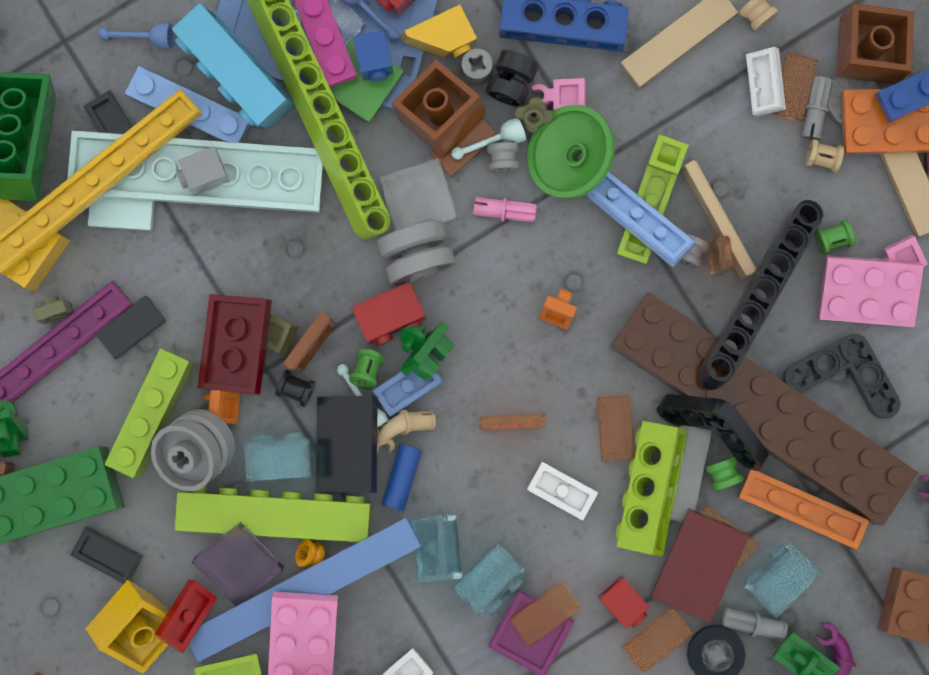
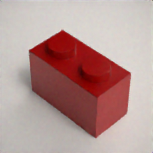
(389, 314)

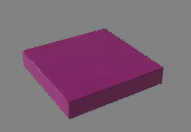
(511, 644)

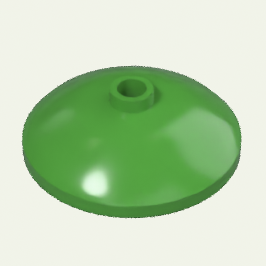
(557, 145)

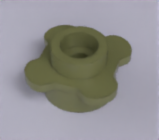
(535, 105)

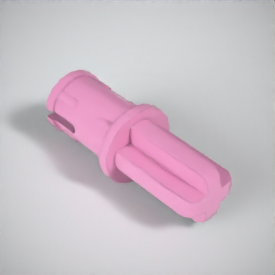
(505, 209)

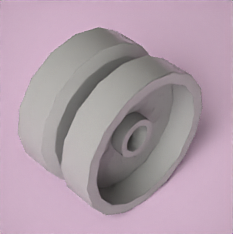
(416, 252)
(193, 449)

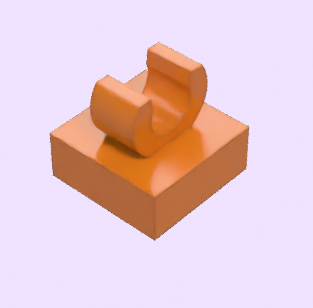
(558, 310)
(224, 405)

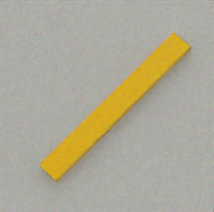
(95, 179)

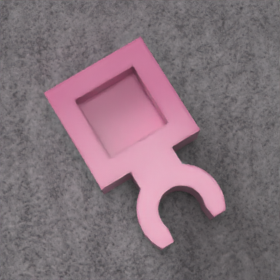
(563, 93)
(905, 250)

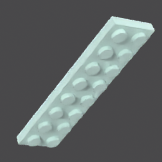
(257, 173)

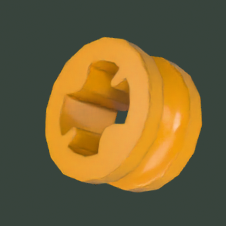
(309, 553)

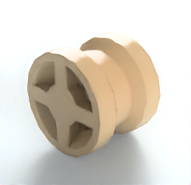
(758, 13)

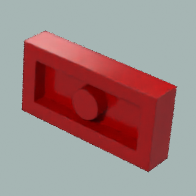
(185, 616)

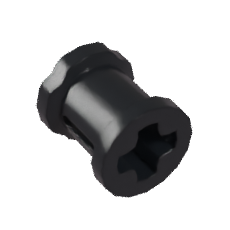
(295, 388)

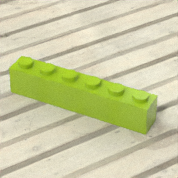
(274, 516)

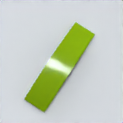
(655, 190)

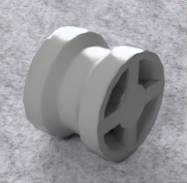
(474, 72)
(503, 157)
(693, 258)

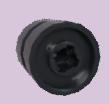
(519, 70)

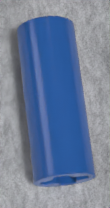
(401, 477)

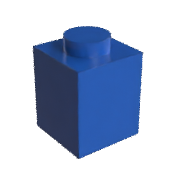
(373, 56)

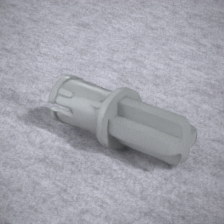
(817, 107)
(755, 624)

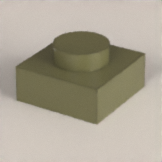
(52, 310)
(280, 334)

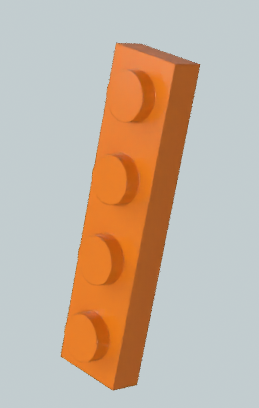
(803, 509)

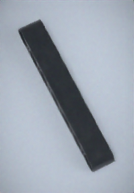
(751, 303)

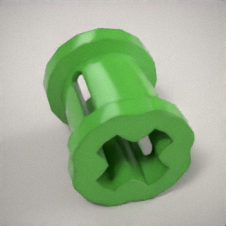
(835, 237)
(363, 378)

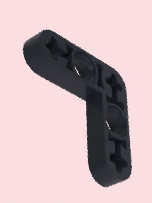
(843, 361)
(722, 418)

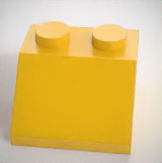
(128, 627)

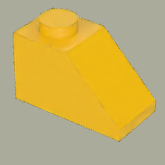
(442, 34)

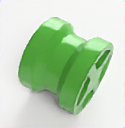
(724, 473)

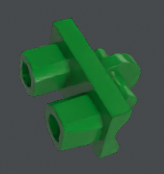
(422, 345)
(11, 430)
(803, 658)

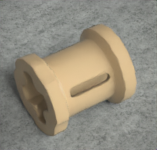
(834, 162)

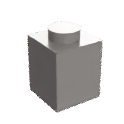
(202, 171)

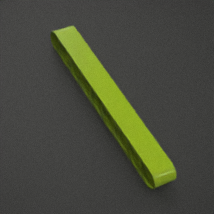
(318, 124)

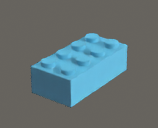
(233, 66)

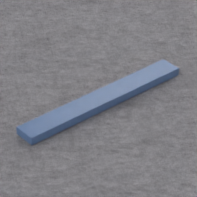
(319, 579)

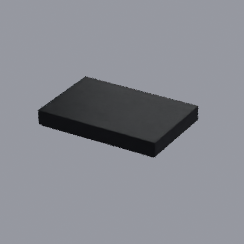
(346, 444)

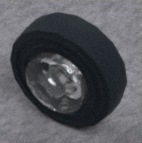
(727, 658)

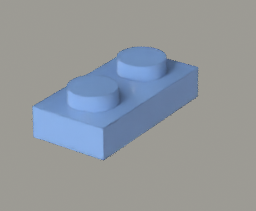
(404, 390)

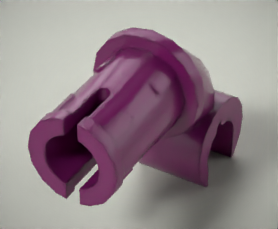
(842, 653)

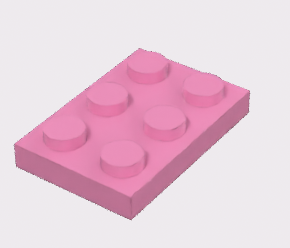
(870, 291)
(302, 634)

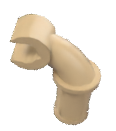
(404, 423)

